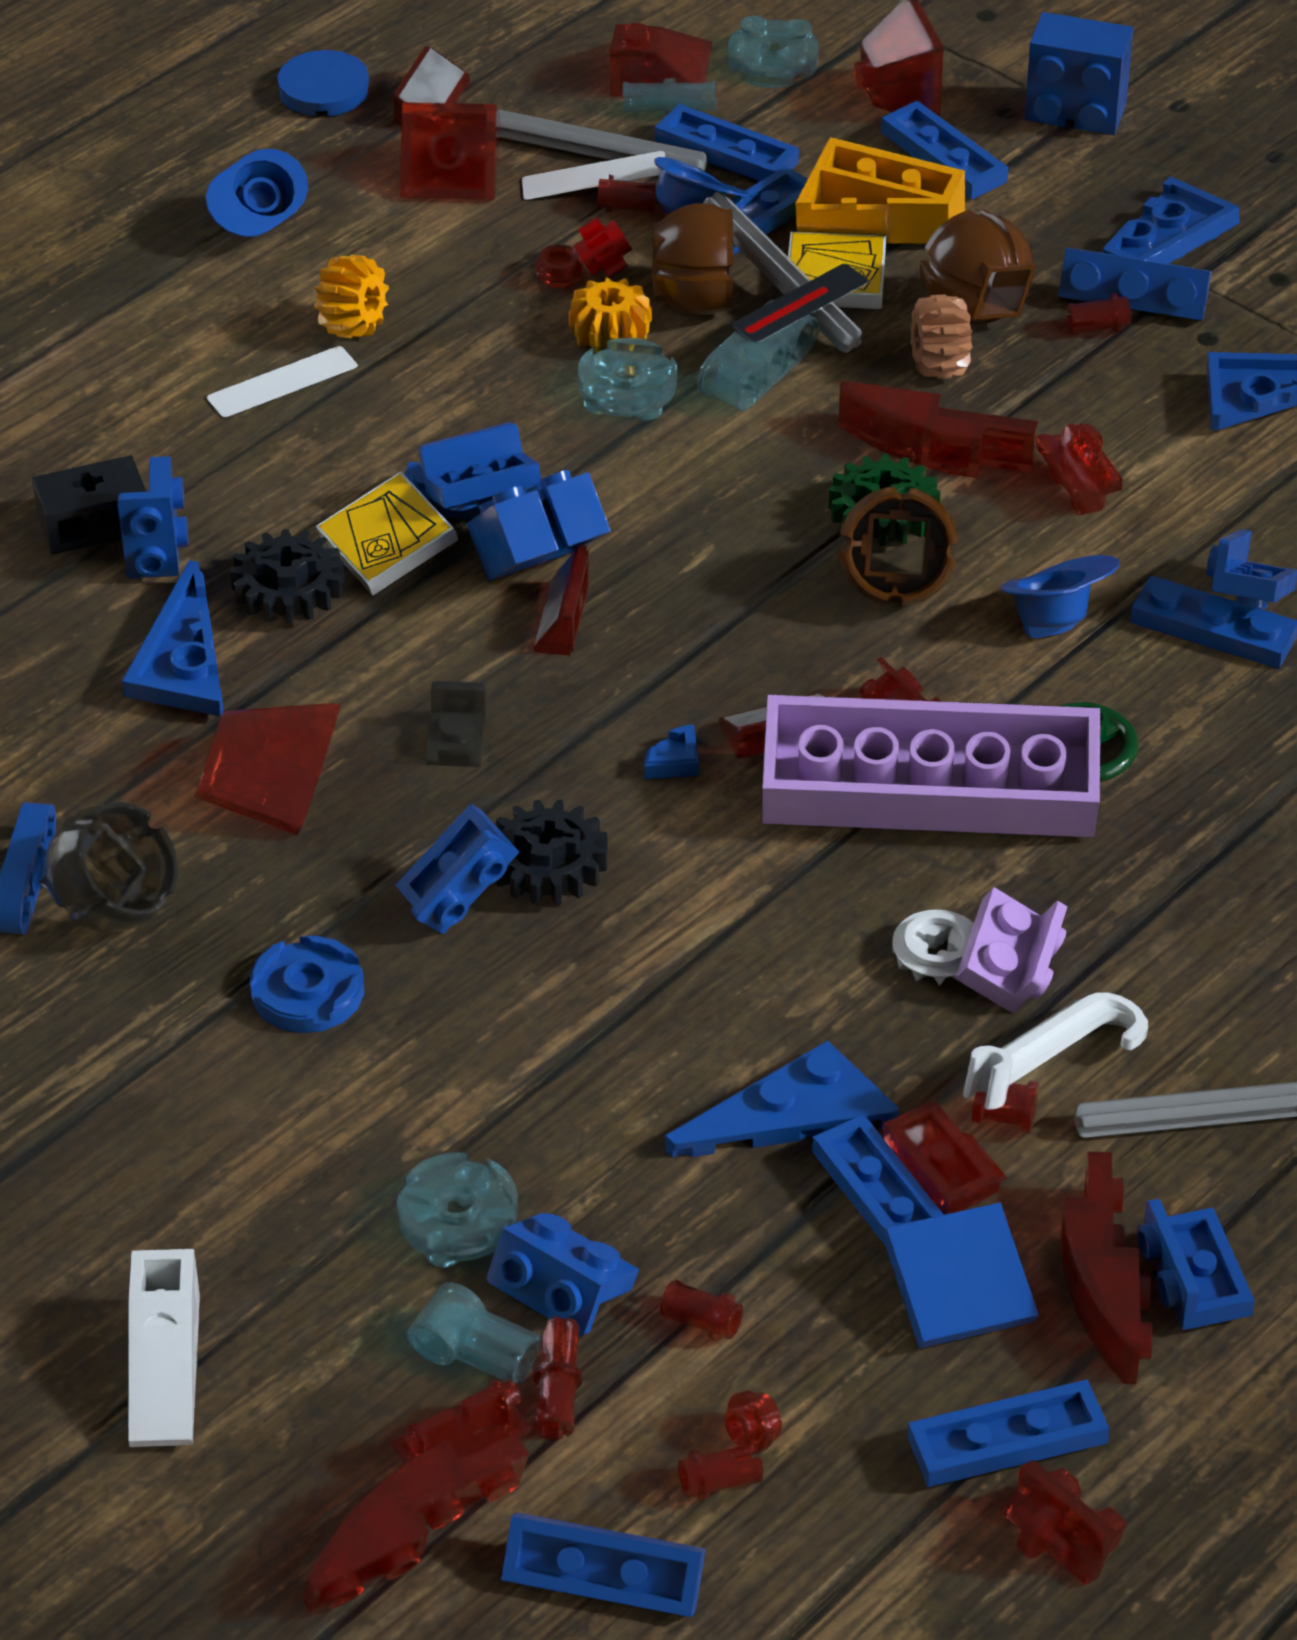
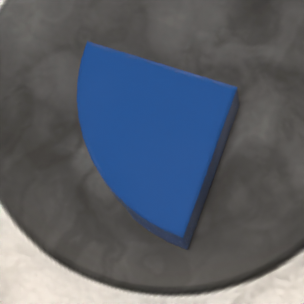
(673, 755)

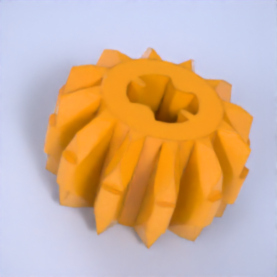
(351, 296)
(608, 313)

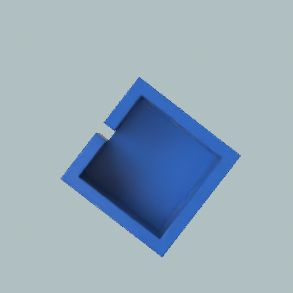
(1078, 73)
(537, 526)

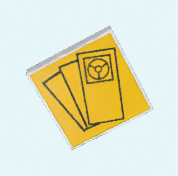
(824, 251)
(387, 533)

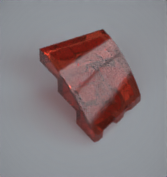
(268, 762)

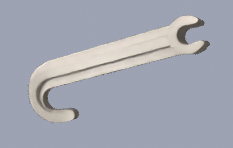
(996, 1068)

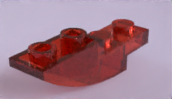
(932, 436)
(1104, 1272)
(390, 1523)

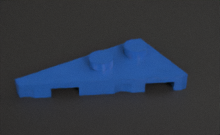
(1249, 386)
(178, 654)
(787, 1106)

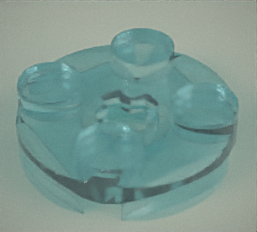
(791, 41)
(606, 390)
(449, 1235)

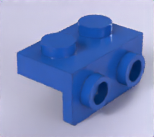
(476, 466)
(151, 524)
(1250, 581)
(456, 870)
(1194, 1266)
(558, 1269)

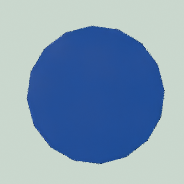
(323, 82)
(307, 984)

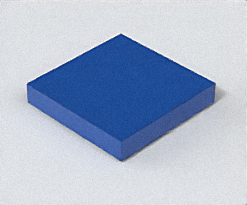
(960, 1275)

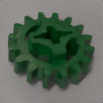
(873, 476)

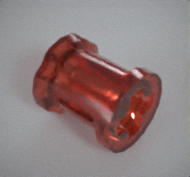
(1017, 1110)

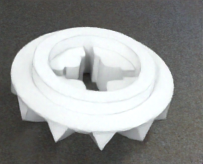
(926, 931)

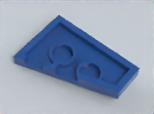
(1174, 224)

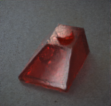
(656, 53)
(902, 60)
(449, 150)

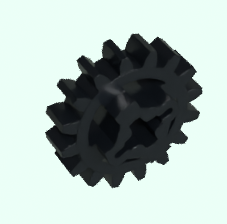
(287, 576)
(554, 850)

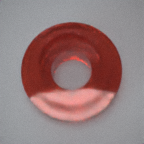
(558, 266)
(753, 1419)

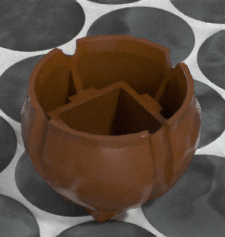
(694, 259)
(982, 263)
(903, 586)

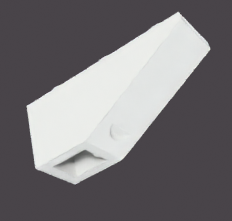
(162, 1347)

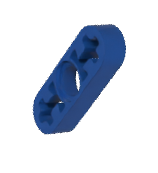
(25, 866)

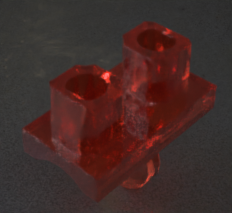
(1080, 466)
(1060, 1523)

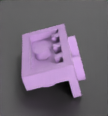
(1011, 950)

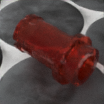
(626, 194)
(1099, 315)
(702, 1310)
(719, 1470)

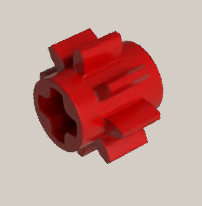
(602, 247)

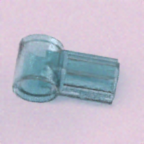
(461, 1329)

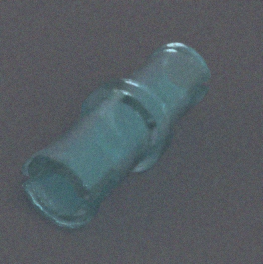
(668, 95)

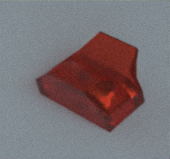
(942, 1158)

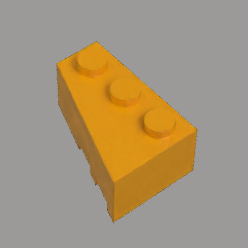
(878, 194)

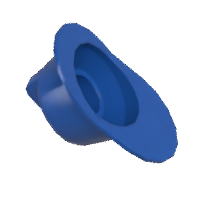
(685, 185)
(257, 193)
(1058, 595)

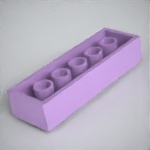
(931, 766)

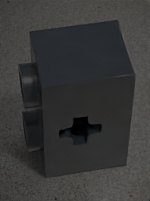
(81, 502)

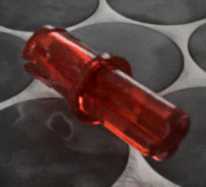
(557, 1379)

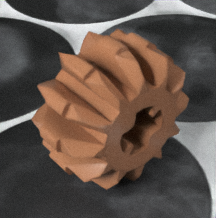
(941, 336)

